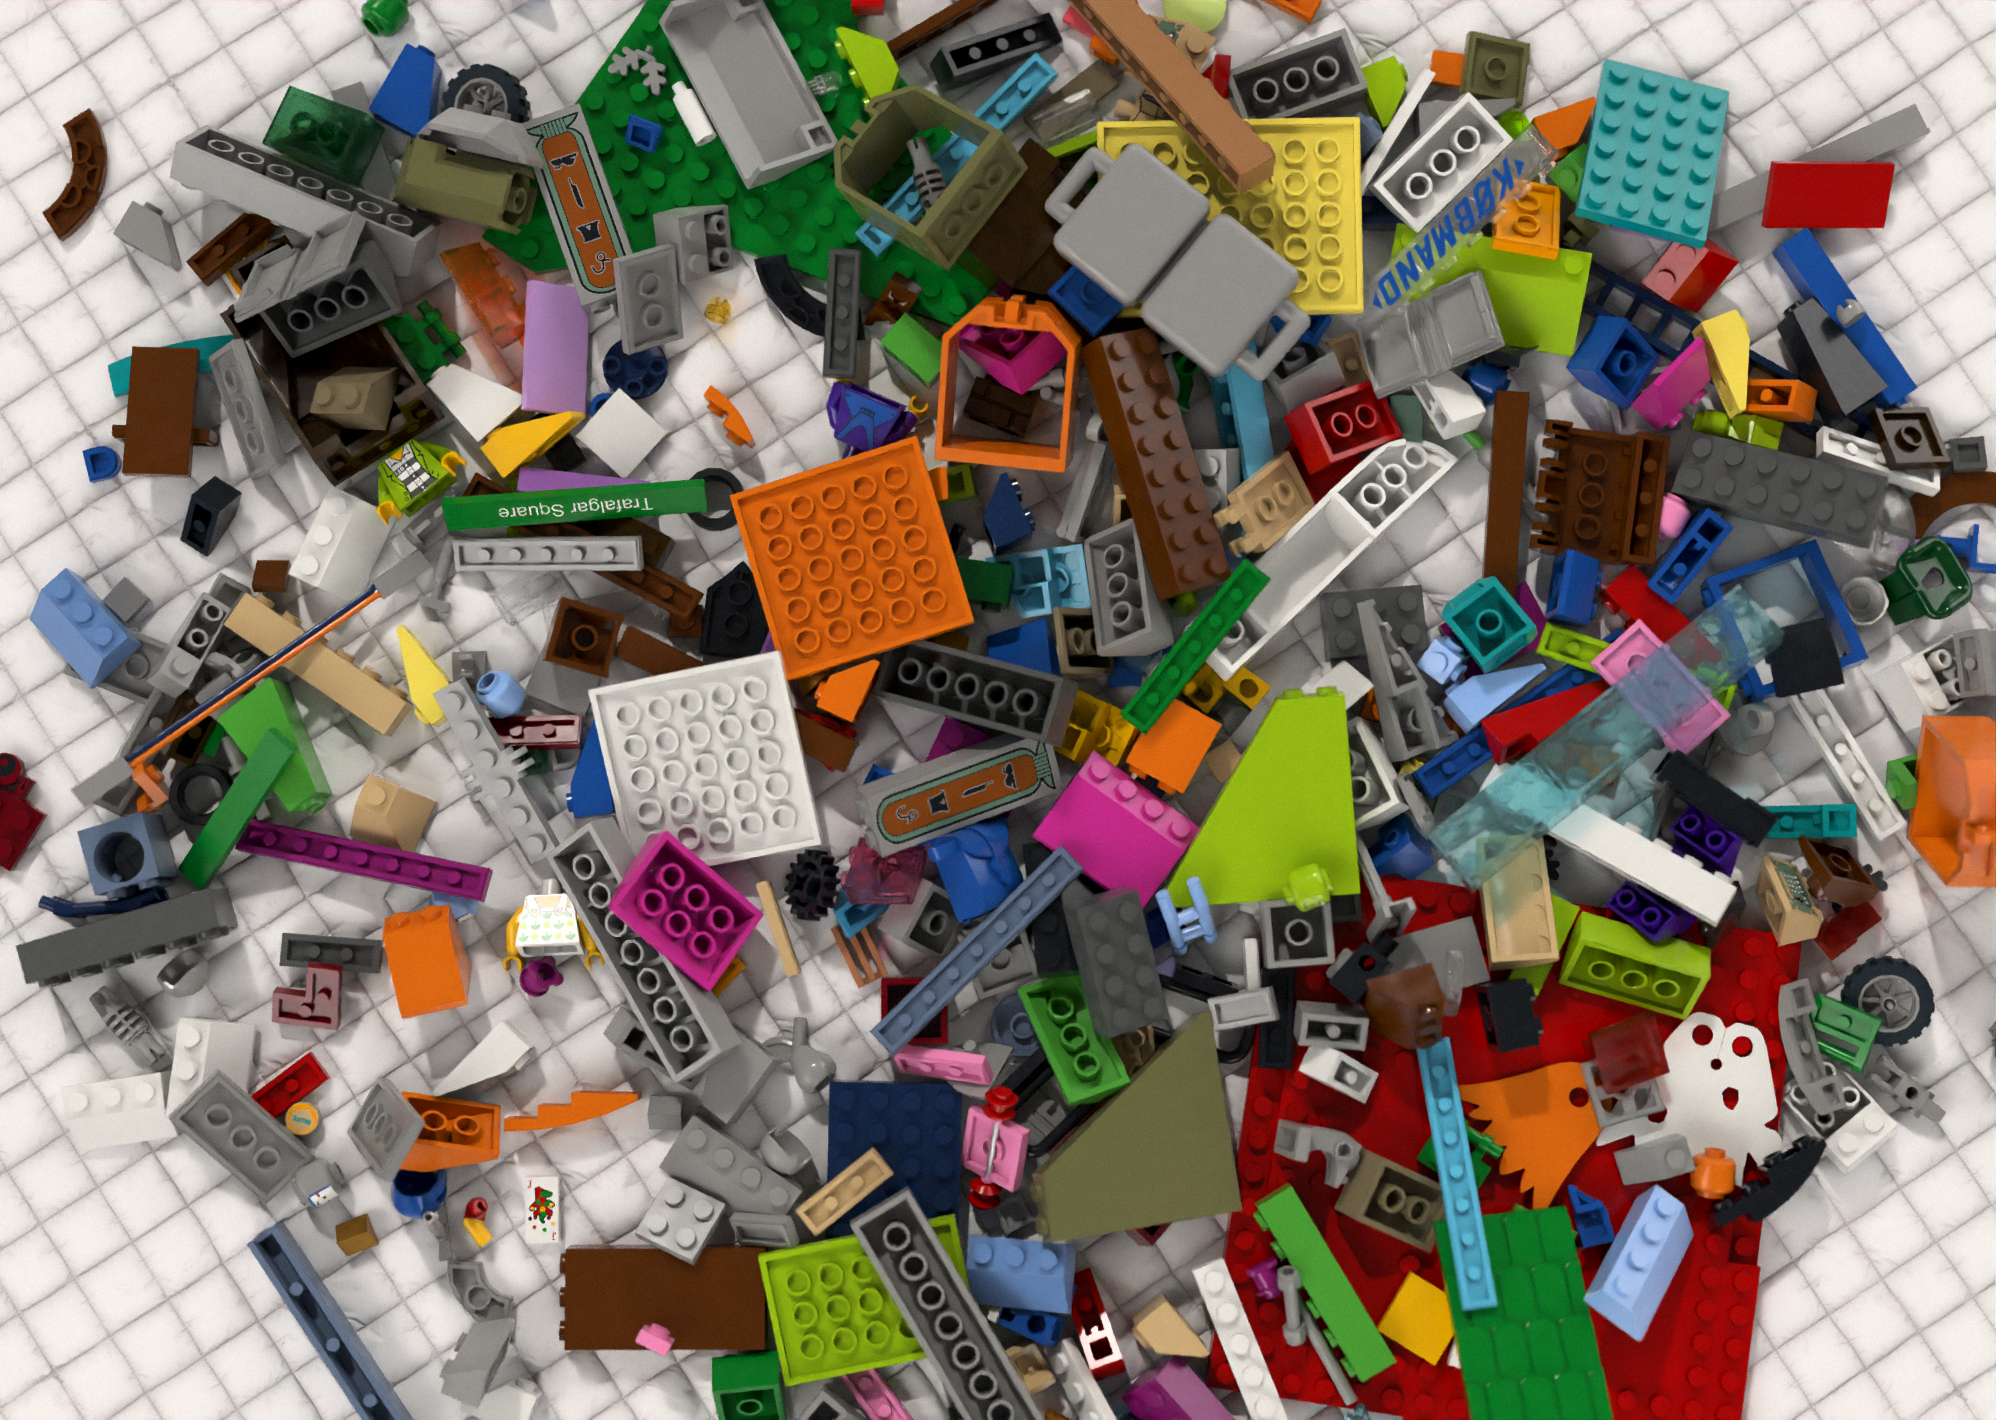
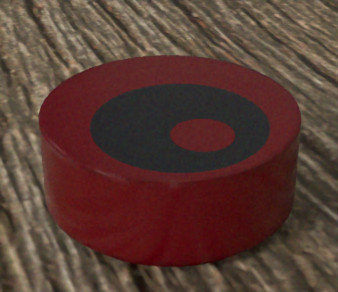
(11, 769)

